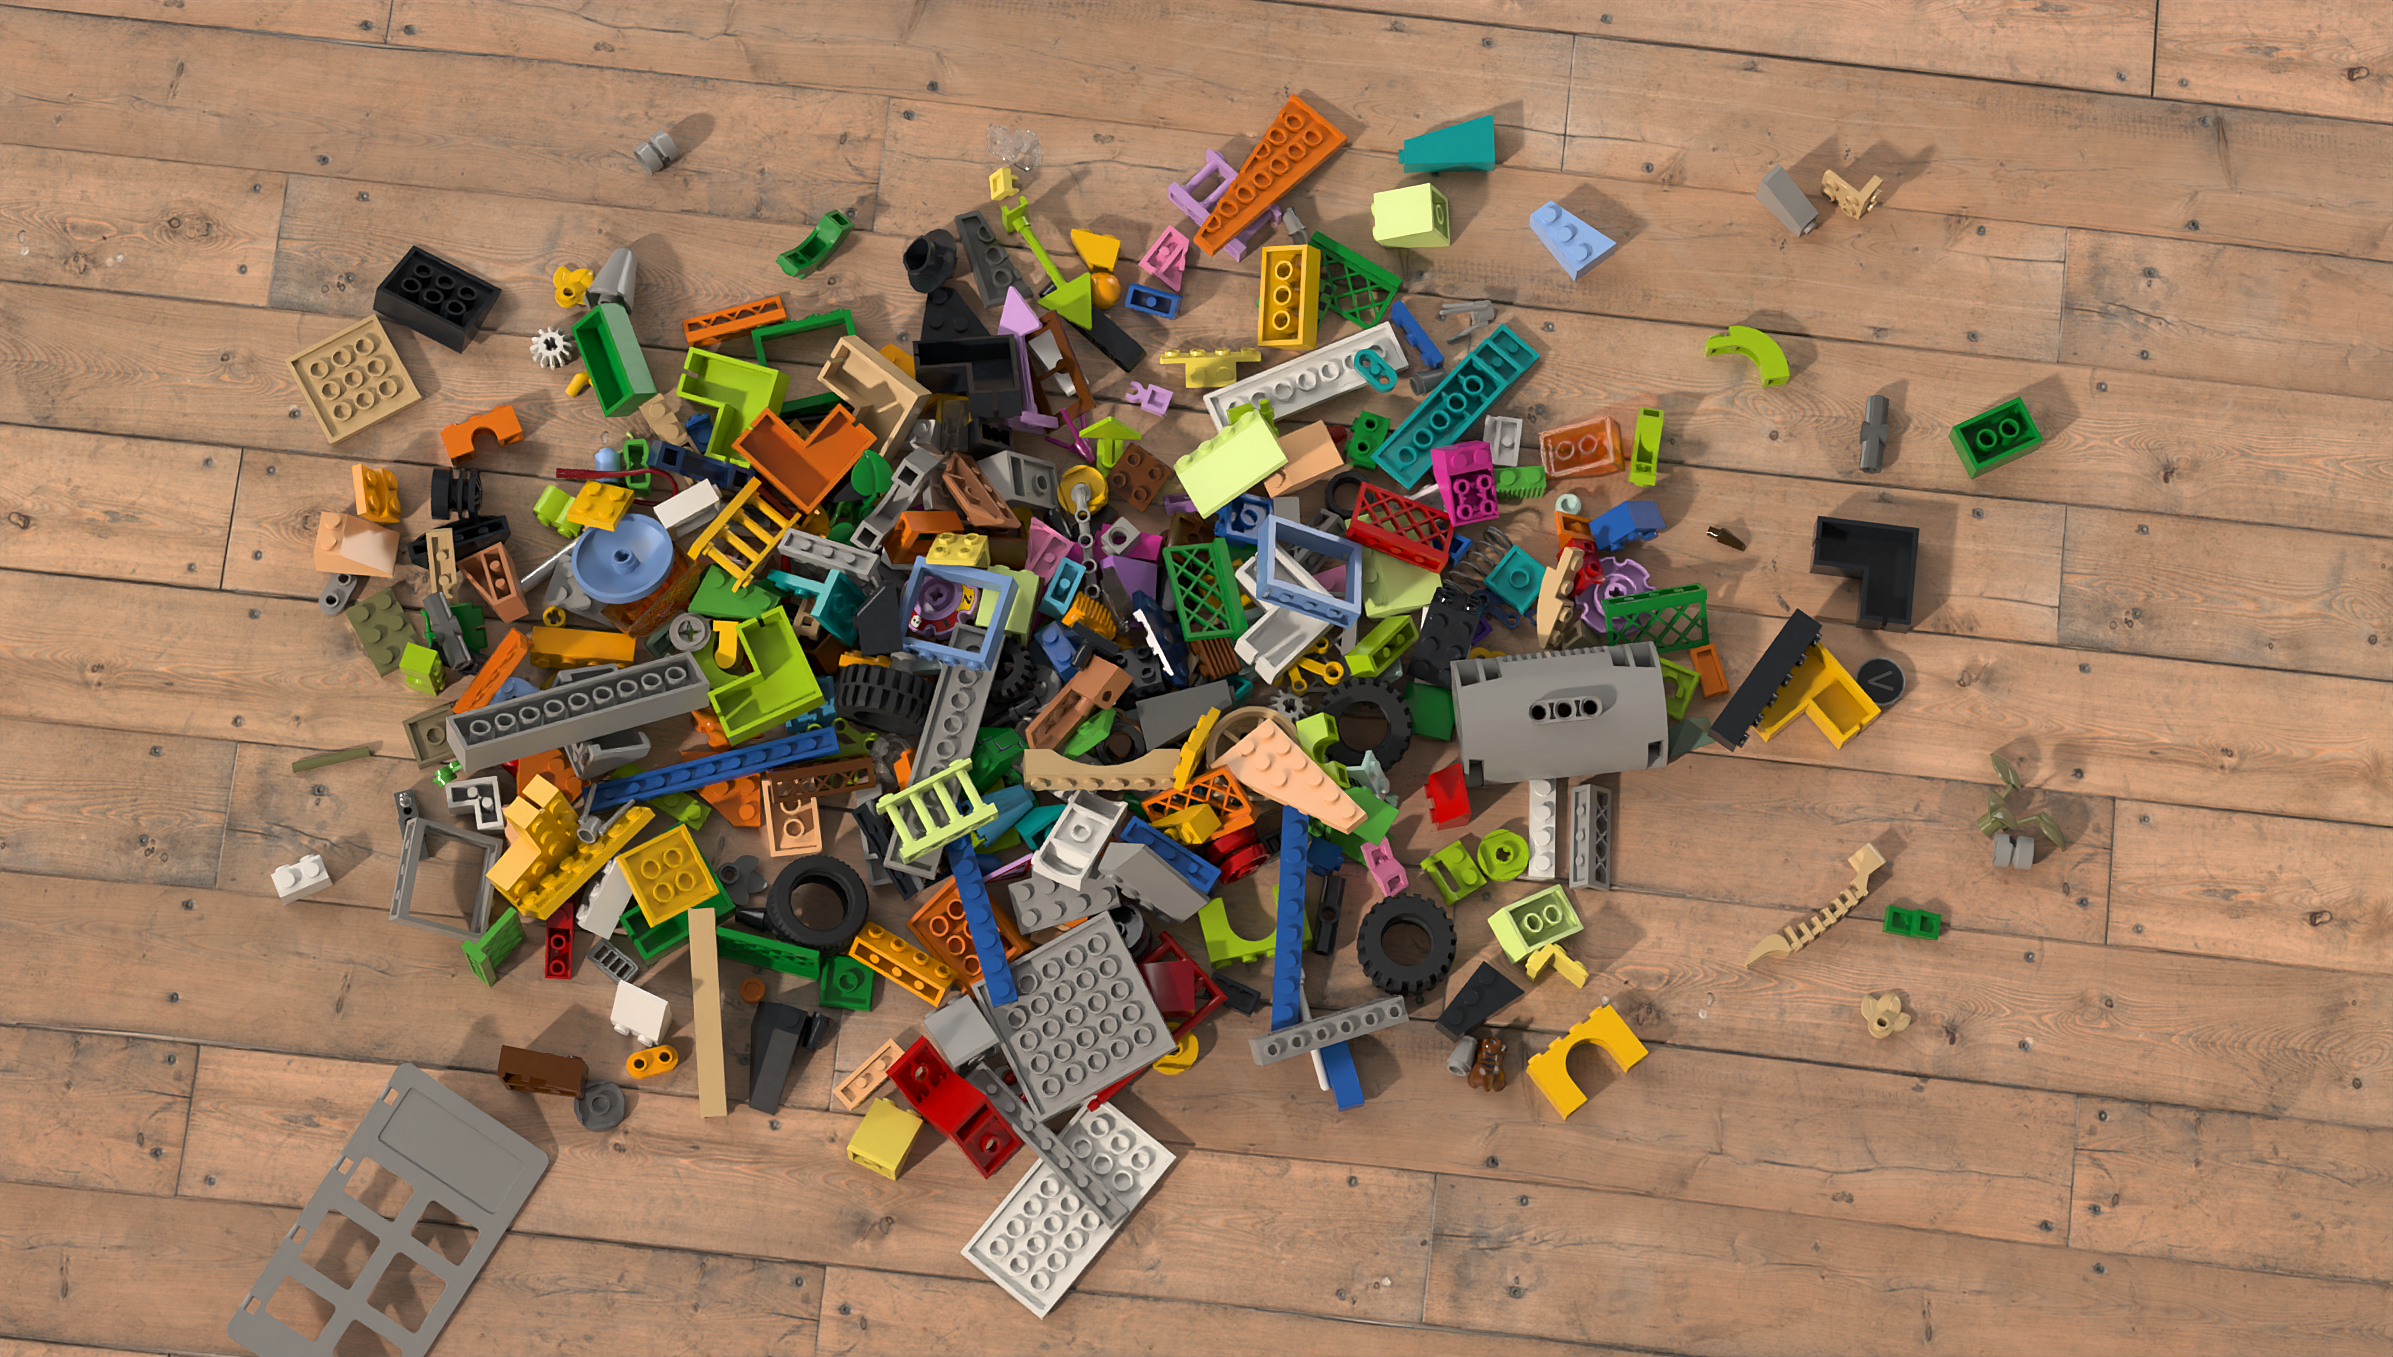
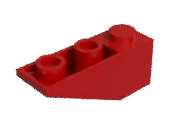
(560, 941)

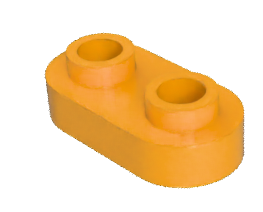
(652, 1064)

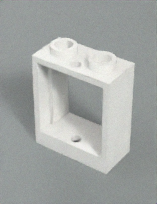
(689, 509)

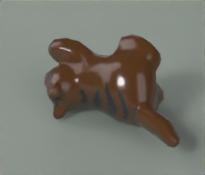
(1488, 1066)

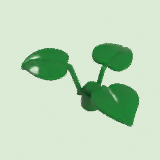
(868, 477)

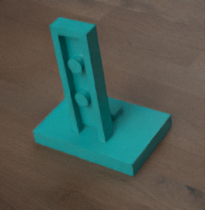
(834, 600)

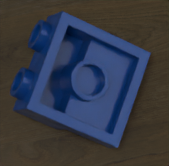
(1242, 518)

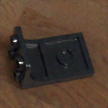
(1445, 636)

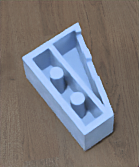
(1570, 240)

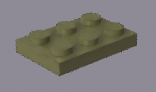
(382, 629)

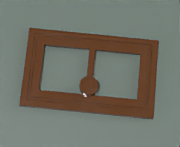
(1063, 366)

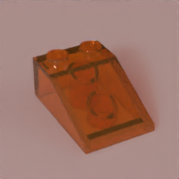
(1583, 450)

